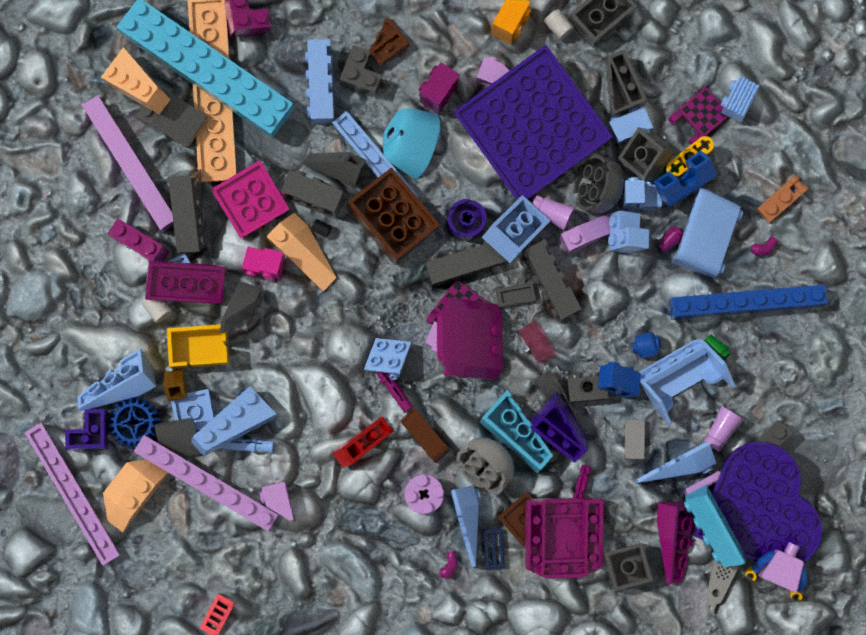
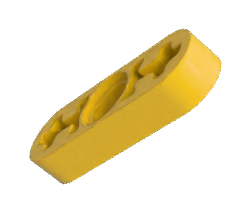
(697, 144)

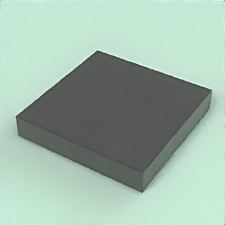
(178, 436)

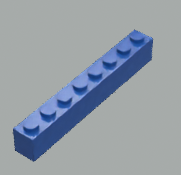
(747, 302)

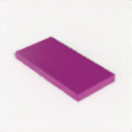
(185, 282)

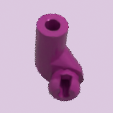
(764, 249)
(451, 566)

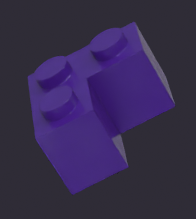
(93, 436)

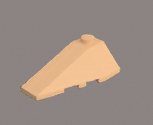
(301, 248)

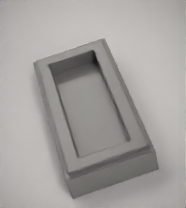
(634, 439)

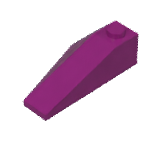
(675, 537)

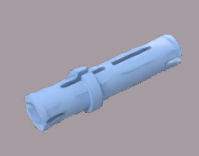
(250, 445)

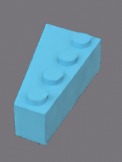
(513, 429)

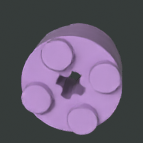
(423, 483)

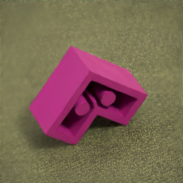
(264, 262)

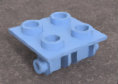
(388, 357)

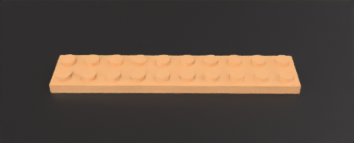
(216, 138)

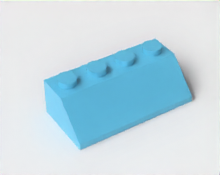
(715, 527)

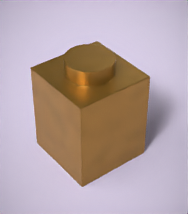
(175, 385)

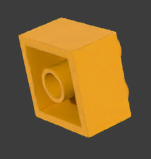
(509, 20)

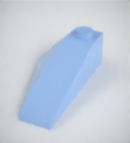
(691, 462)
(466, 507)

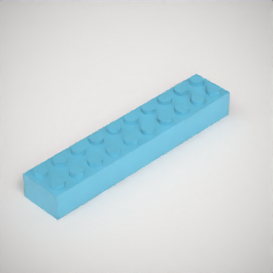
(205, 68)

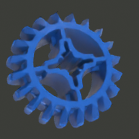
(133, 414)

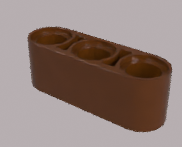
(425, 435)

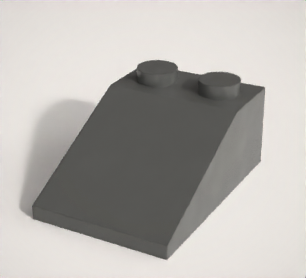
(176, 121)

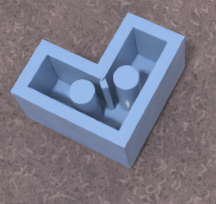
(640, 195)
(626, 233)

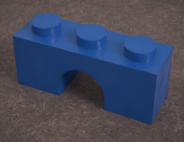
(699, 172)

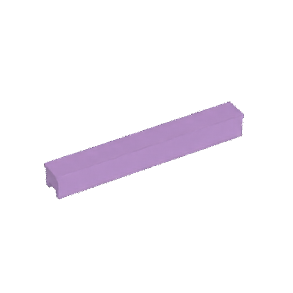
(129, 163)

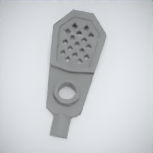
(719, 584)

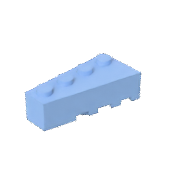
(320, 81)
(234, 421)

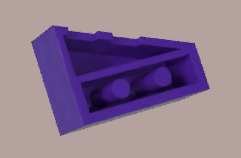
(560, 428)

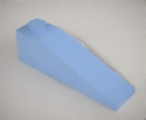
(125, 382)

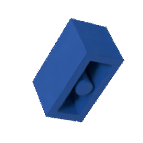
(619, 380)

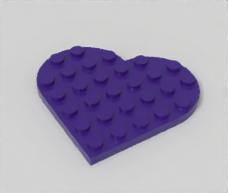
(763, 504)

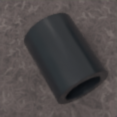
(321, 228)

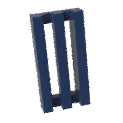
(501, 548)

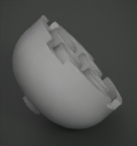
(491, 456)

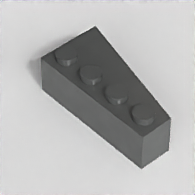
(187, 210)
(550, 281)

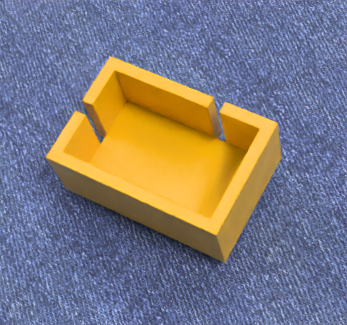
(197, 346)

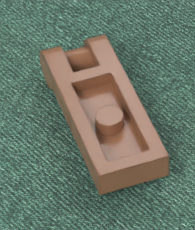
(781, 199)

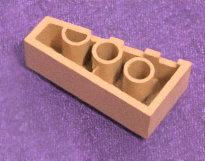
(133, 81)

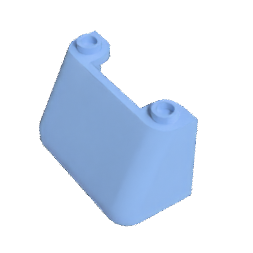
(707, 234)

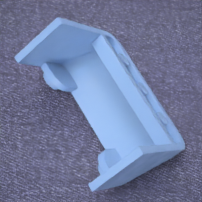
(679, 372)

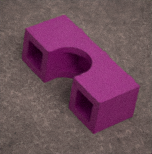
(137, 241)

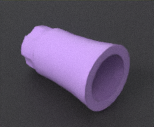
(556, 212)
(723, 428)

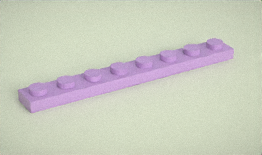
(205, 483)
(72, 494)

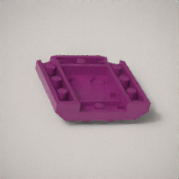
(470, 339)
(564, 536)

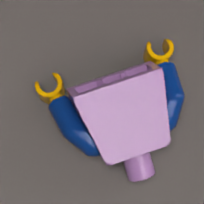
(782, 569)

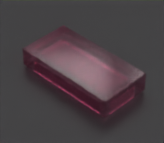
(536, 342)

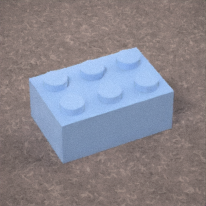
(516, 229)

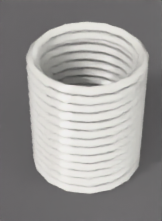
(558, 24)
(156, 309)

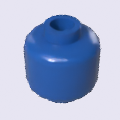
(646, 345)

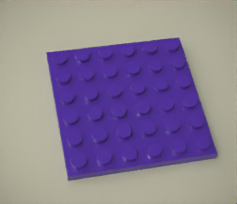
(533, 124)

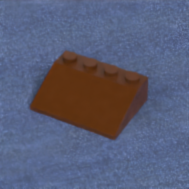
(392, 216)

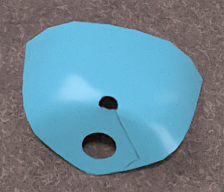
(416, 145)

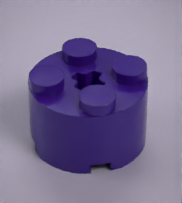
(463, 230)

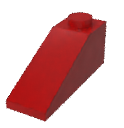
(362, 442)

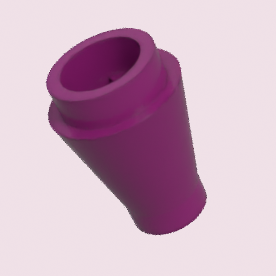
(671, 239)

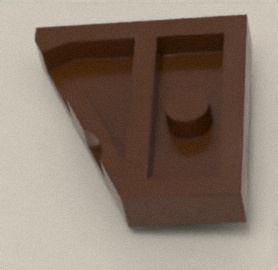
(388, 43)

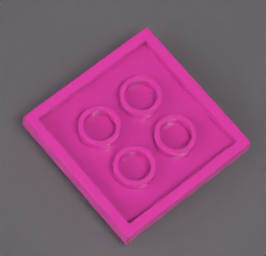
(250, 199)

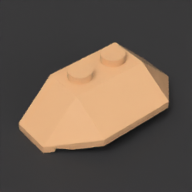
(131, 491)

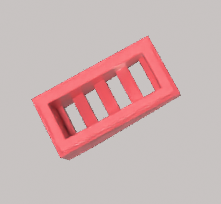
(224, 600)

